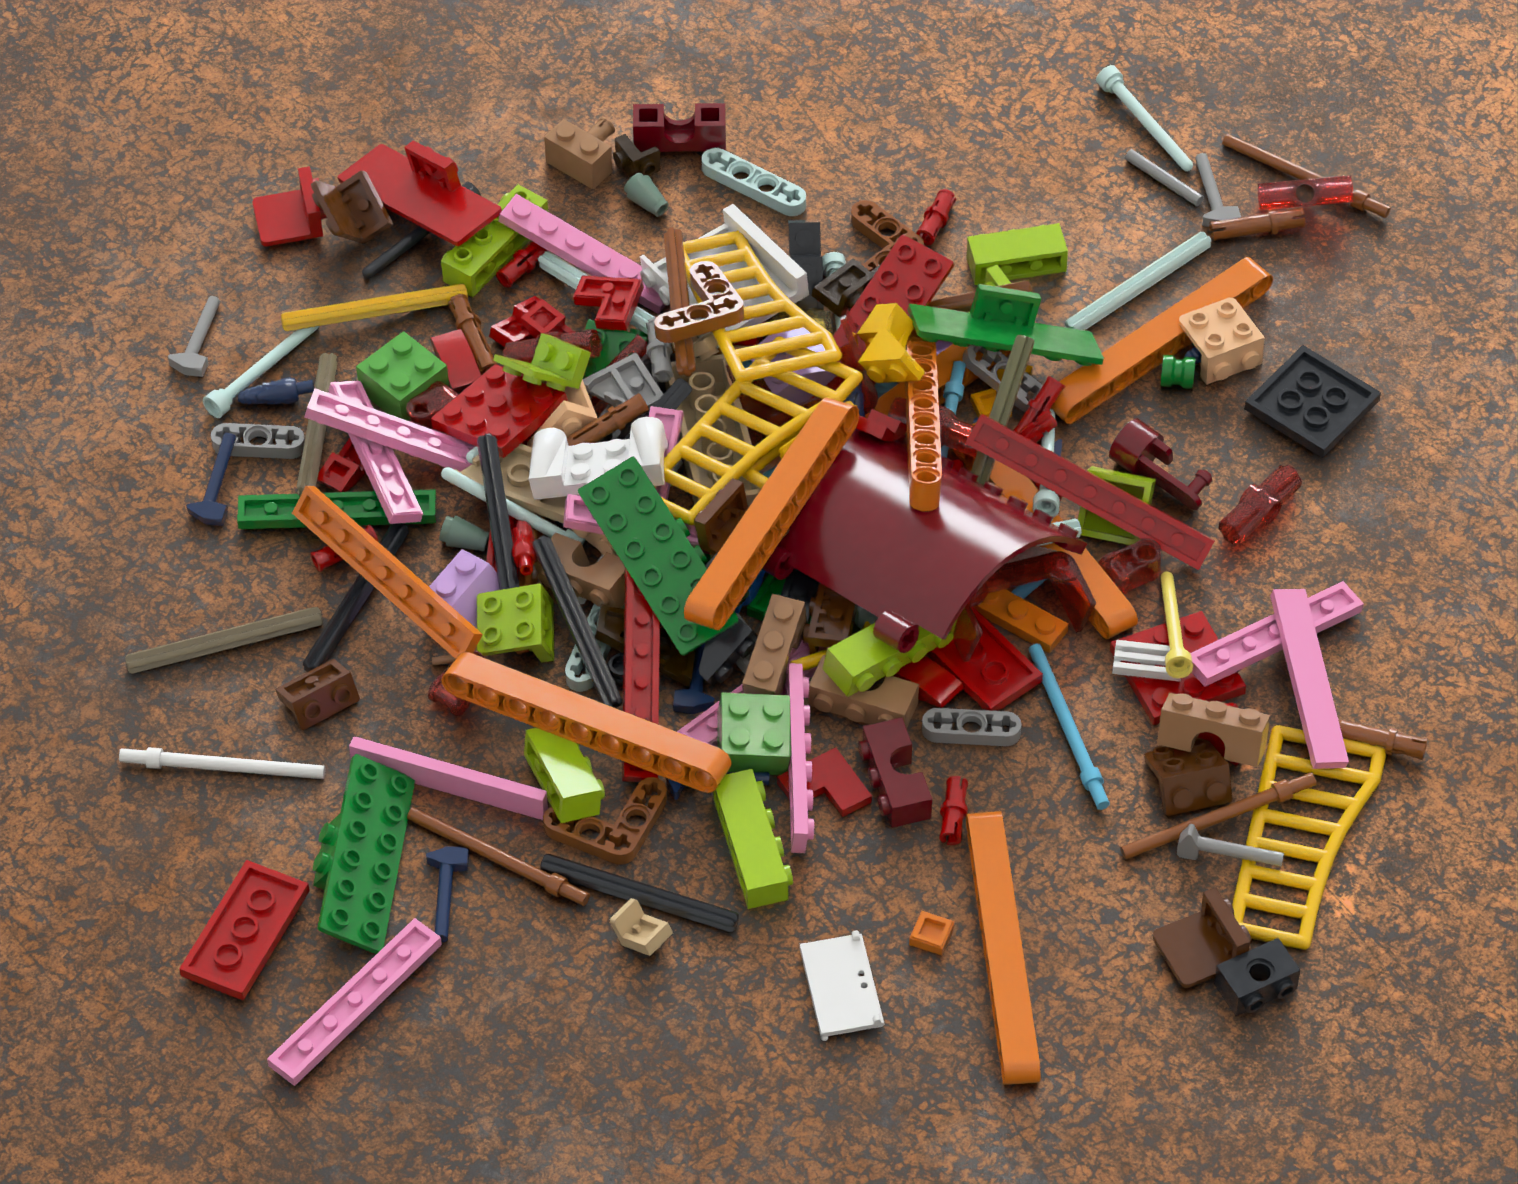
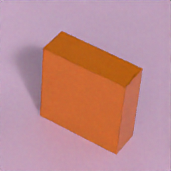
(931, 933)

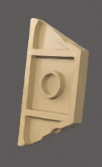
(517, 488)

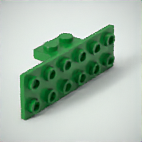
(995, 322)
(651, 548)
(363, 854)

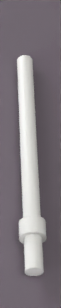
(157, 758)

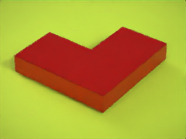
(613, 295)
(837, 780)

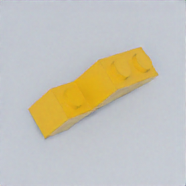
(886, 339)

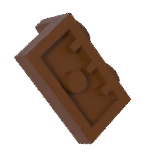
(830, 621)
(319, 693)

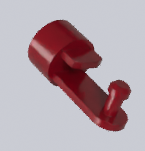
(1137, 448)

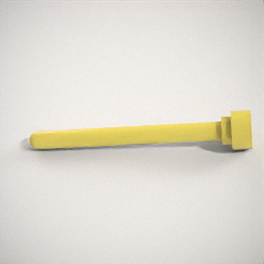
(1177, 660)

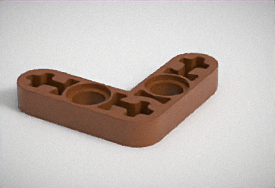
(881, 220)
(718, 309)
(618, 833)

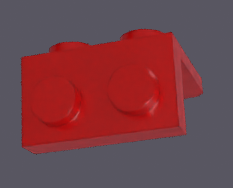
(289, 214)

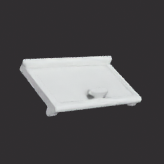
(838, 993)

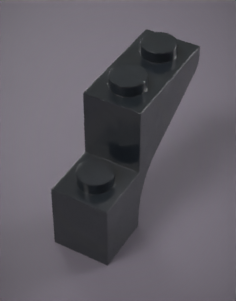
(805, 250)
(726, 649)

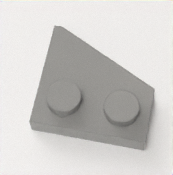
(622, 381)

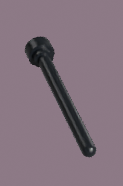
(402, 245)

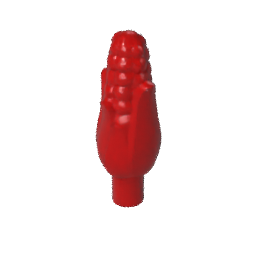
(522, 549)

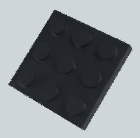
(1312, 401)

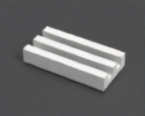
(1142, 653)

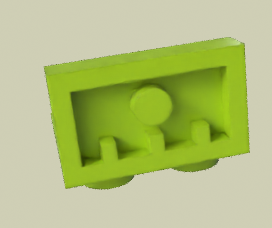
(553, 362)
(516, 621)

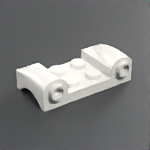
(563, 469)

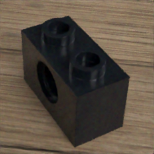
(1267, 962)

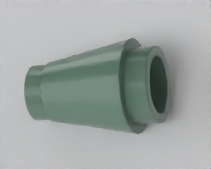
(644, 193)
(463, 534)

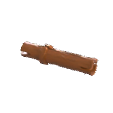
(1257, 224)
(470, 326)
(614, 419)
(1390, 739)

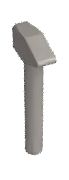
(1218, 211)
(190, 361)
(1191, 842)

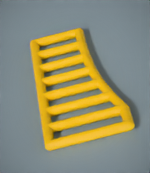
(780, 303)
(750, 453)
(1324, 858)

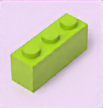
(1018, 252)
(564, 775)

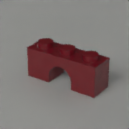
(698, 133)
(902, 796)

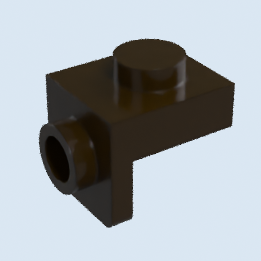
(632, 161)

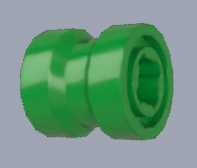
(1177, 371)

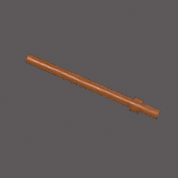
(1361, 199)
(1279, 792)
(554, 884)

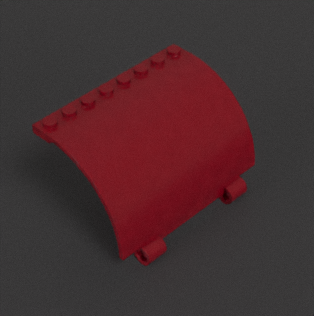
(905, 561)

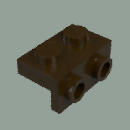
(843, 287)

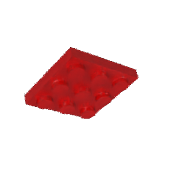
(500, 407)
(1154, 692)

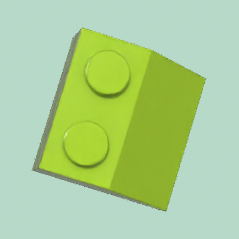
(1099, 528)

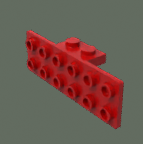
(425, 191)
(905, 277)

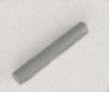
(1164, 177)

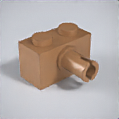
(580, 152)

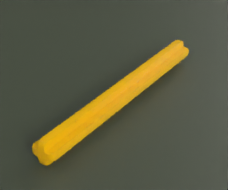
(370, 307)

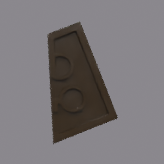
(671, 663)

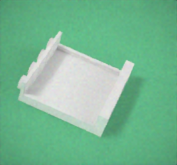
(776, 262)

